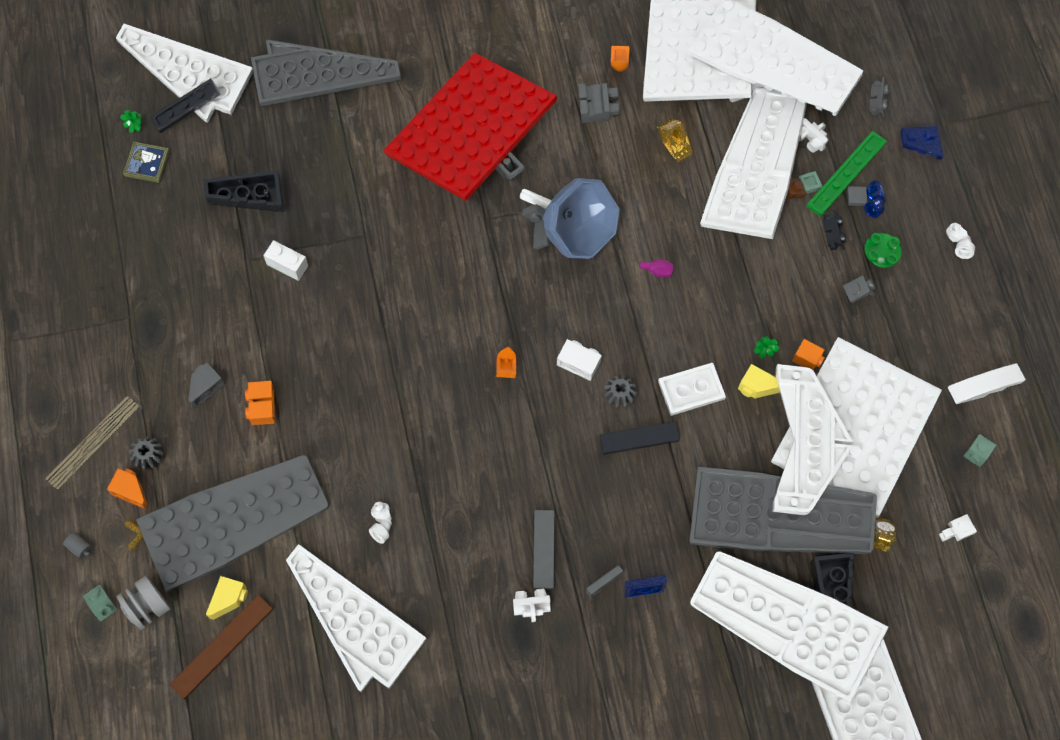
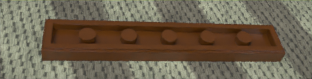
(220, 647)

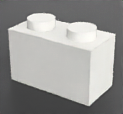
(285, 260)
(579, 359)

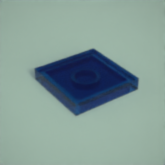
(644, 586)

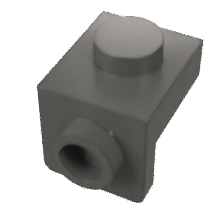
(859, 288)

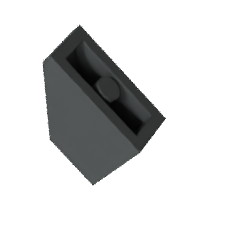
(510, 167)
(203, 384)

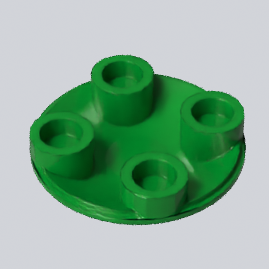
(883, 250)

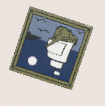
(146, 162)

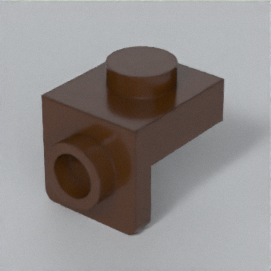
(795, 189)

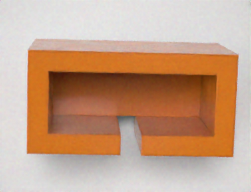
(261, 403)

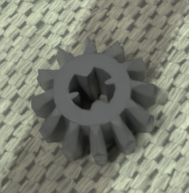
(621, 397)
(142, 448)

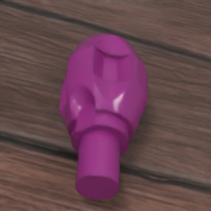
(659, 267)

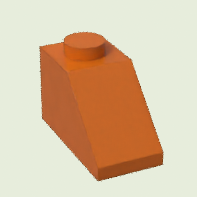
(128, 488)

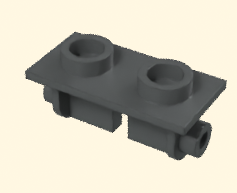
(879, 104)

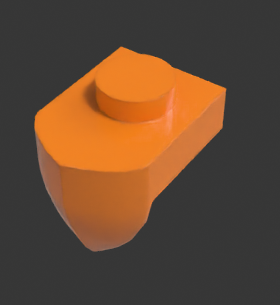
(620, 57)
(506, 363)

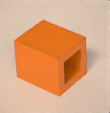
(809, 355)

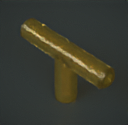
(138, 537)

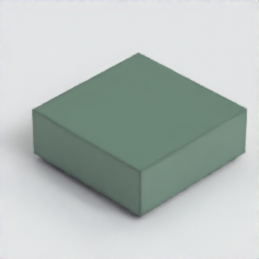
(810, 182)

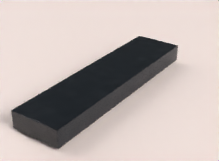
(185, 105)
(639, 438)

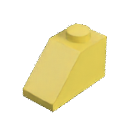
(758, 383)
(226, 597)

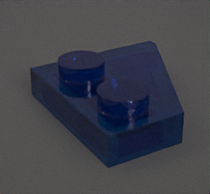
(922, 140)

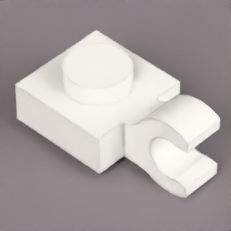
(960, 528)

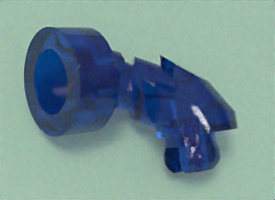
(874, 206)

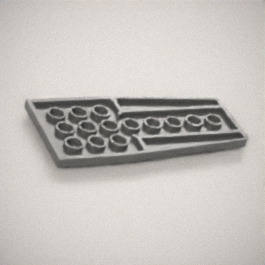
(737, 513)
(230, 520)

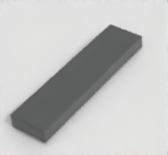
(543, 550)

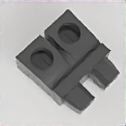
(595, 102)

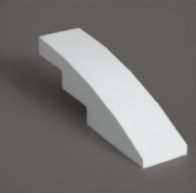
(986, 383)

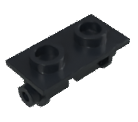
(833, 224)

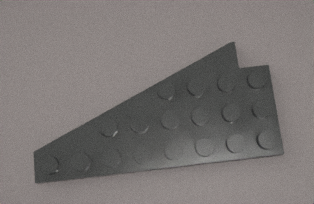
(306, 71)

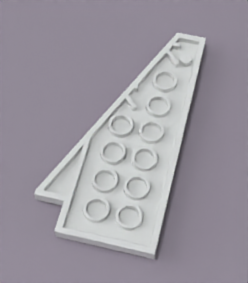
(187, 67)
(361, 630)

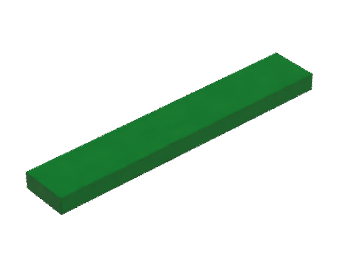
(846, 174)

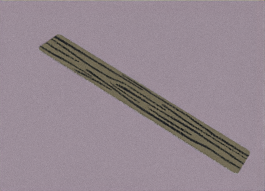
(92, 442)

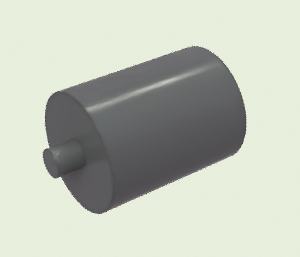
(77, 545)

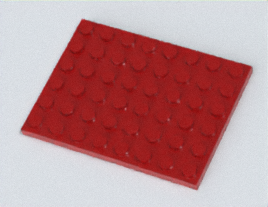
(470, 126)

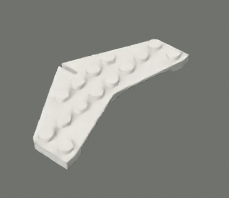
(815, 432)

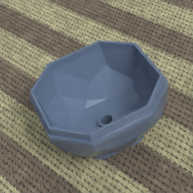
(589, 221)

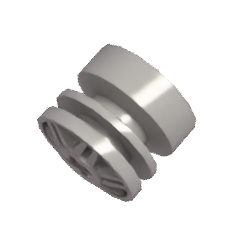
(143, 602)

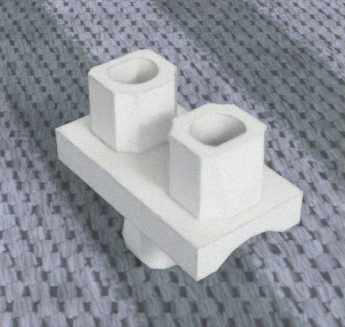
(815, 135)
(531, 606)

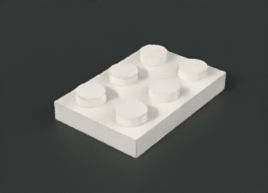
(691, 389)

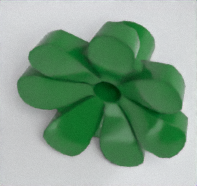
(132, 120)
(766, 346)

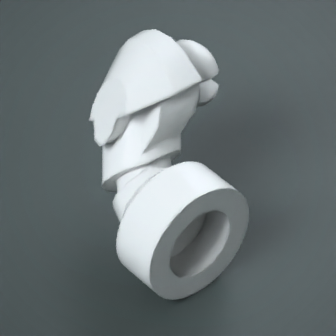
(964, 247)
(381, 513)

